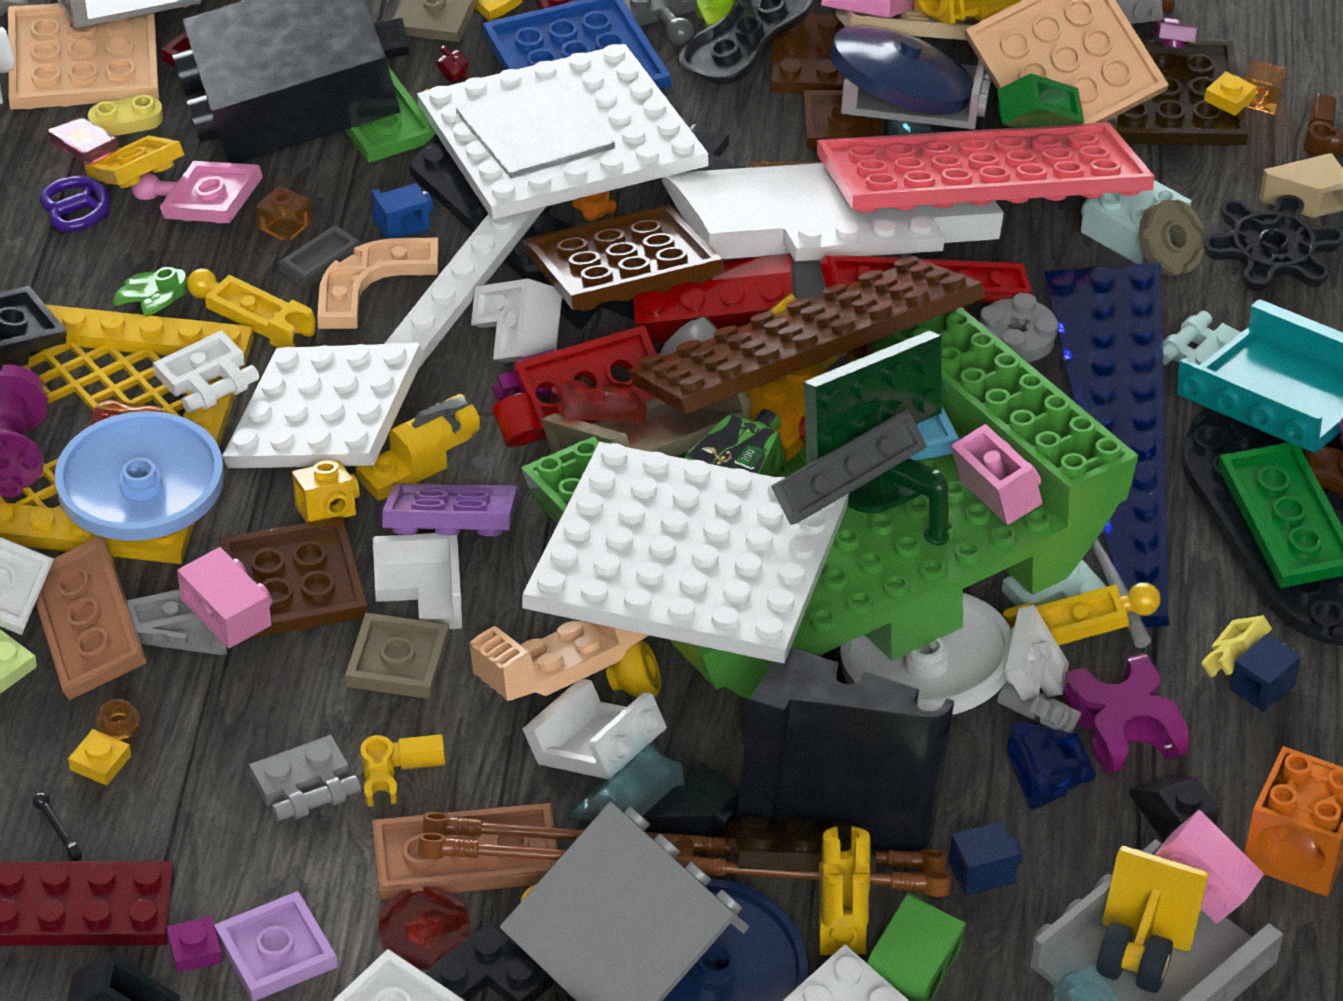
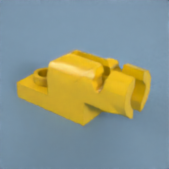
(844, 892)

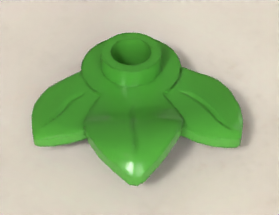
(153, 289)

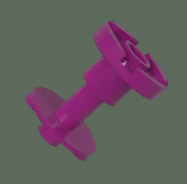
(21, 409)

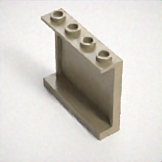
(663, 431)

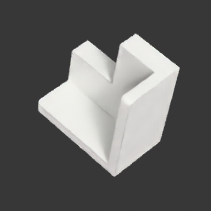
(524, 317)
(421, 570)

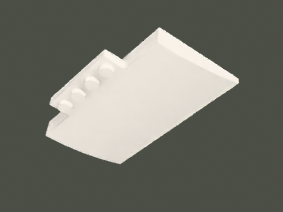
(807, 216)

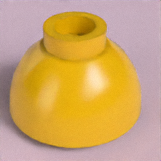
(636, 672)

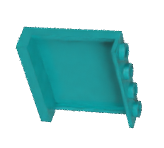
(1274, 377)

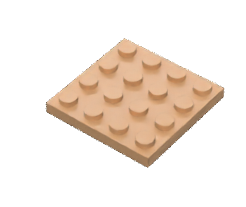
(1074, 44)
(79, 64)

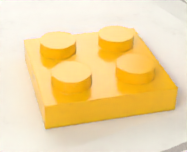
(134, 160)

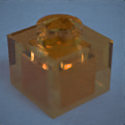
(1270, 85)
(283, 213)

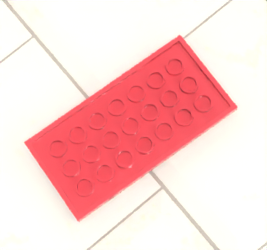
(983, 166)

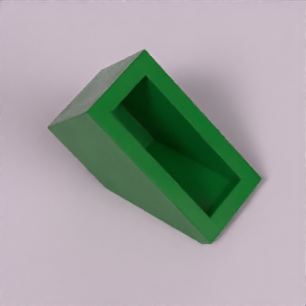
(1039, 102)

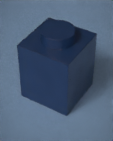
(1265, 672)
(984, 858)

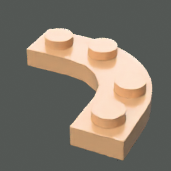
(372, 261)

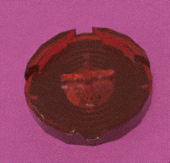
(423, 925)

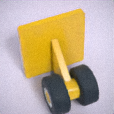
(1156, 904)

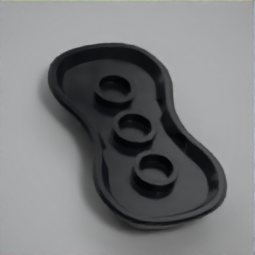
(735, 42)

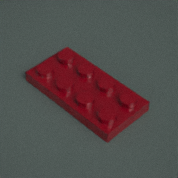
(85, 903)

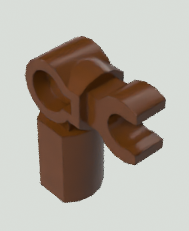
(1321, 134)

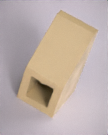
(1313, 180)

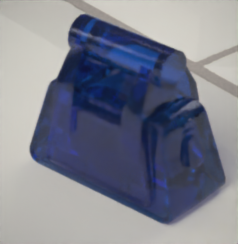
(1042, 765)

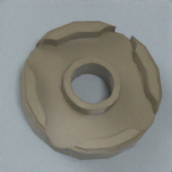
(1156, 242)

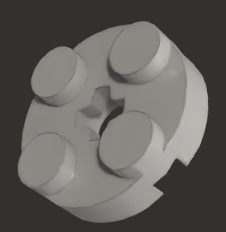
(1023, 313)

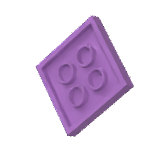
(450, 508)

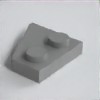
(170, 623)

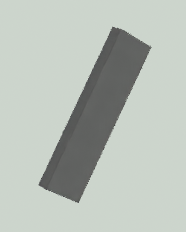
(848, 466)

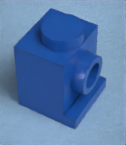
(402, 211)

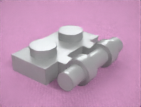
(299, 771)

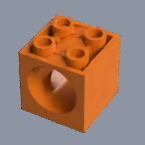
(1299, 822)

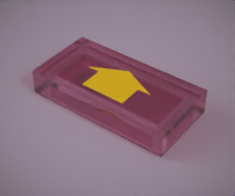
(84, 140)

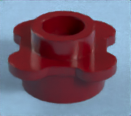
(452, 65)

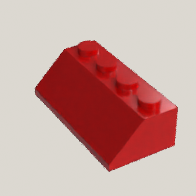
(726, 299)

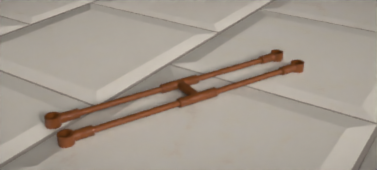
(439, 825)

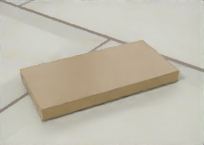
(910, 23)

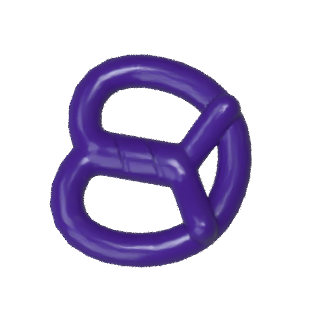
(76, 202)

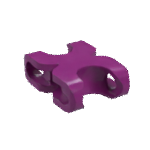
(1126, 713)

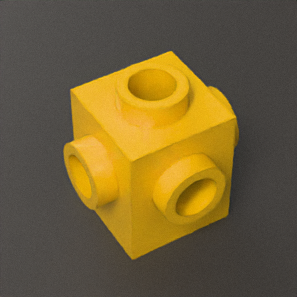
(325, 491)

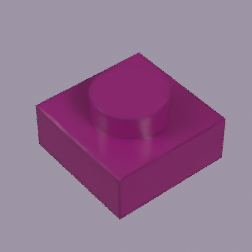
(194, 944)

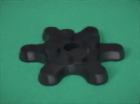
(1281, 225)

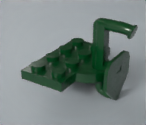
(868, 392)

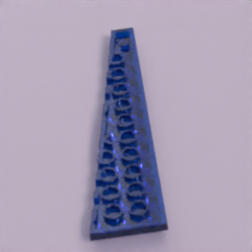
(1116, 374)

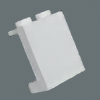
(592, 735)

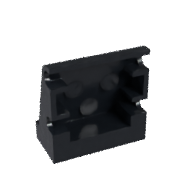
(843, 752)

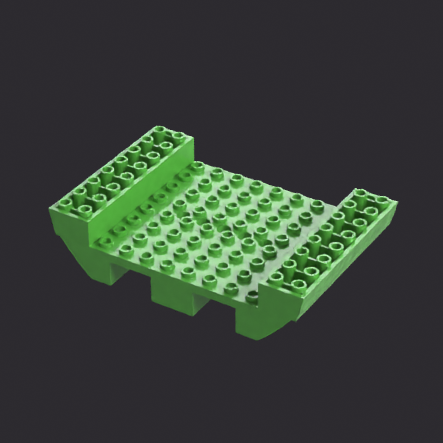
(881, 568)

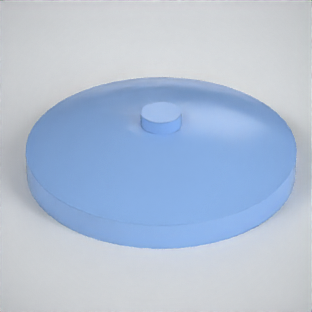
(139, 475)

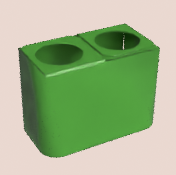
(917, 948)

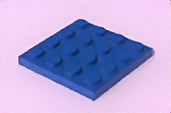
(568, 30)

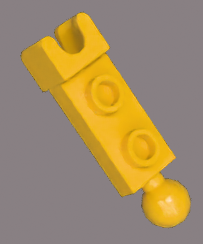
(253, 307)
(1092, 611)

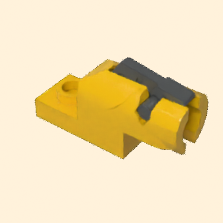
(420, 446)

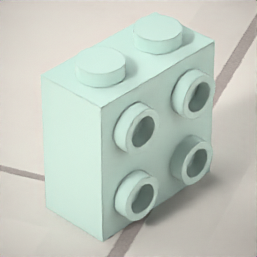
(1117, 217)

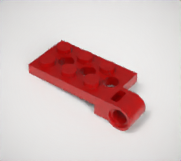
(521, 413)

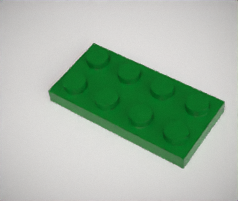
(1286, 512)

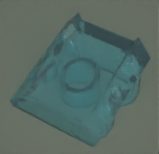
(636, 785)

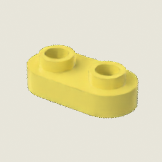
(127, 115)

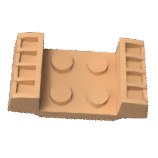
(549, 662)

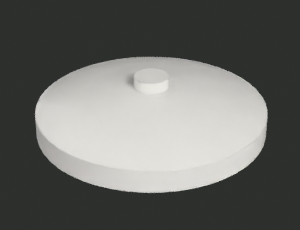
(955, 667)

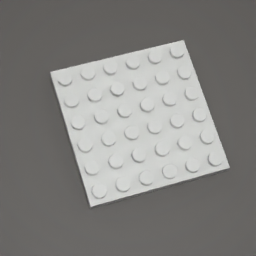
(614, 90)
(683, 554)

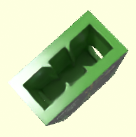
(743, 444)

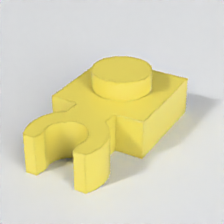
(1234, 642)

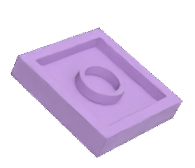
(275, 946)

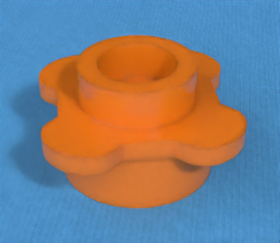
(595, 205)

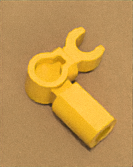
(381, 756)

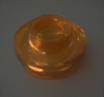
(118, 719)

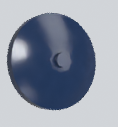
(901, 69)
(749, 966)

